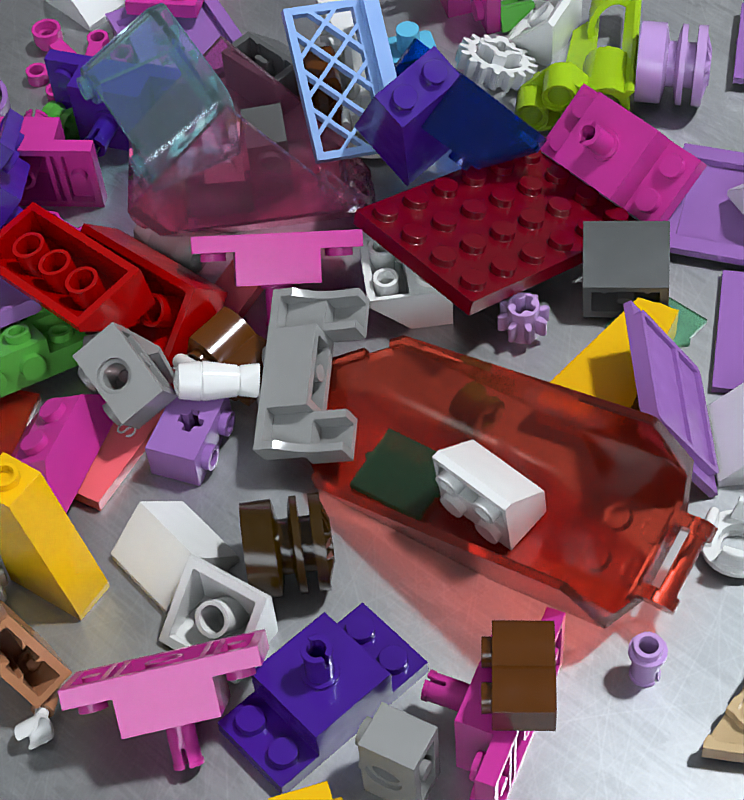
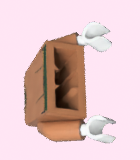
(33, 671)

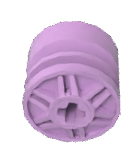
(672, 63)

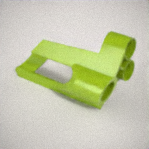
(603, 69)

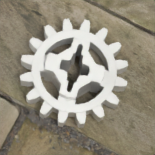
(495, 62)

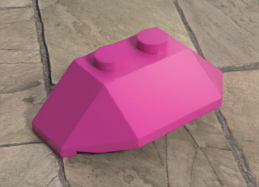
(65, 442)

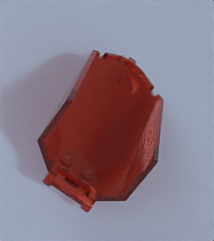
(607, 473)

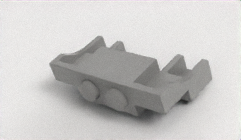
(298, 372)

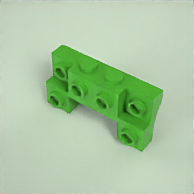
(36, 350)

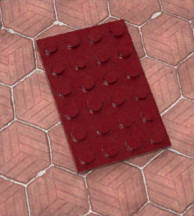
(489, 228)

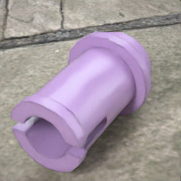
(647, 655)

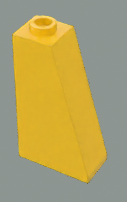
(606, 363)
(42, 544)

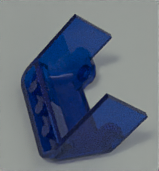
(474, 122)

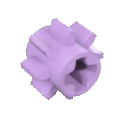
(523, 318)

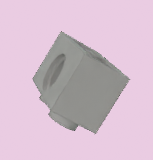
(146, 387)
(398, 755)

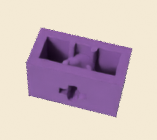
(189, 439)

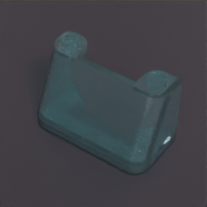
(154, 88)

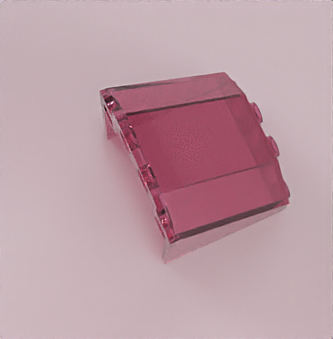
(240, 177)

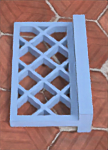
(376, 60)

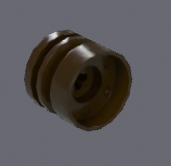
(286, 545)

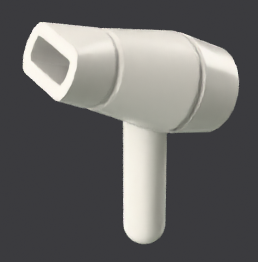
(214, 380)

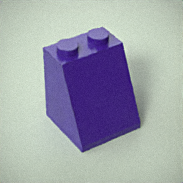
(399, 110)

